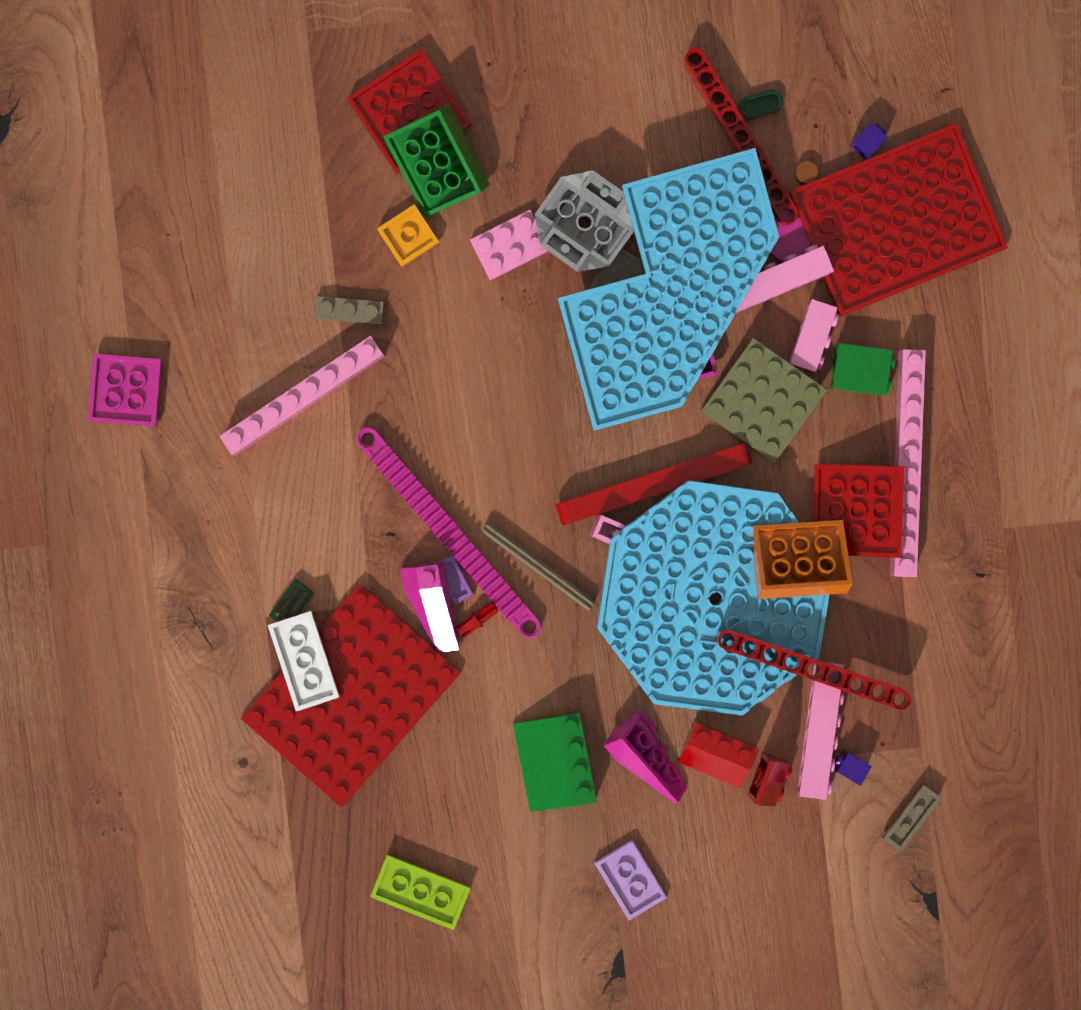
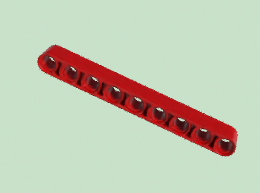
(738, 126)
(653, 484)
(823, 673)

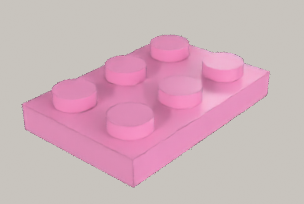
(508, 245)

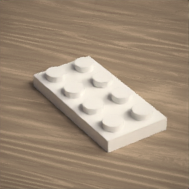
(303, 661)

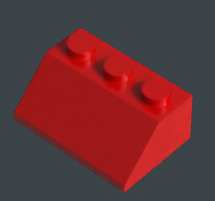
(718, 754)

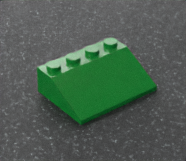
(436, 160)
(554, 762)

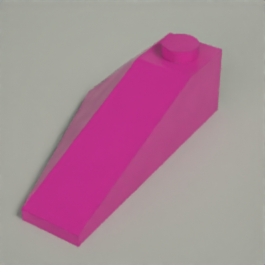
(430, 597)
(640, 752)

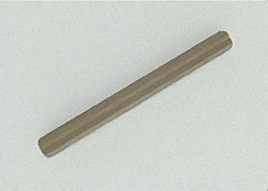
(538, 566)

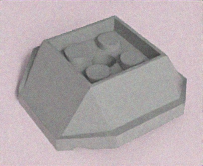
(579, 197)

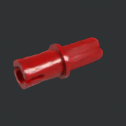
(477, 619)

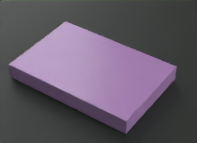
(630, 879)

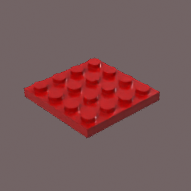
(401, 97)
(868, 503)

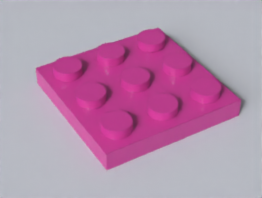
(125, 390)

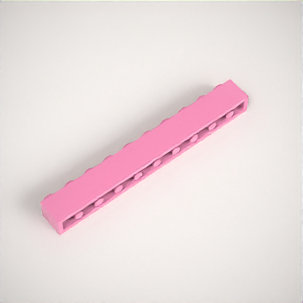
(909, 452)

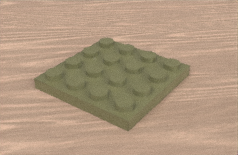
(764, 399)

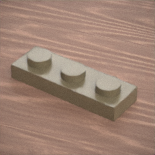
(349, 310)
(911, 818)

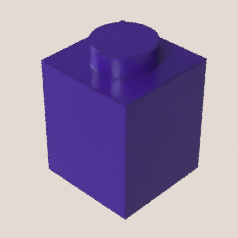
(869, 140)
(852, 767)

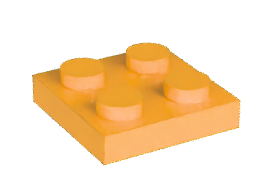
(408, 235)

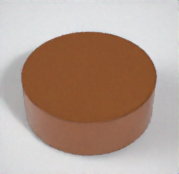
(806, 172)

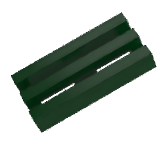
(303, 588)

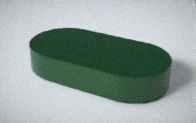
(760, 104)

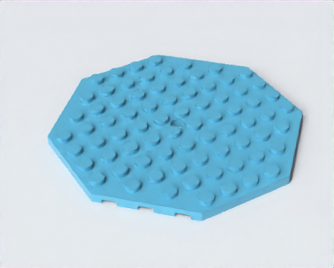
(660, 608)

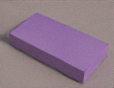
(457, 583)

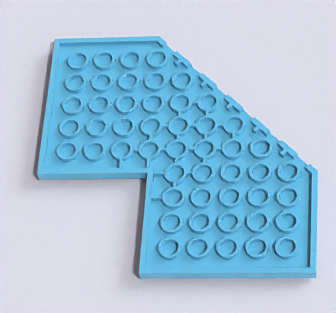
(701, 249)

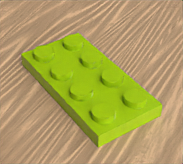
(420, 891)

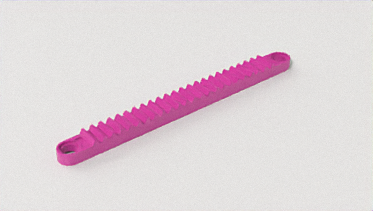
(448, 532)

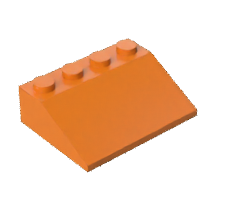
(801, 559)

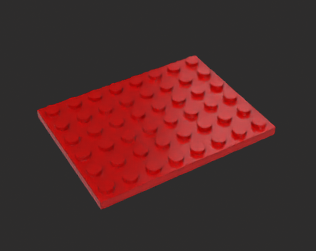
(899, 219)
(384, 687)

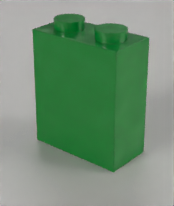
(862, 369)

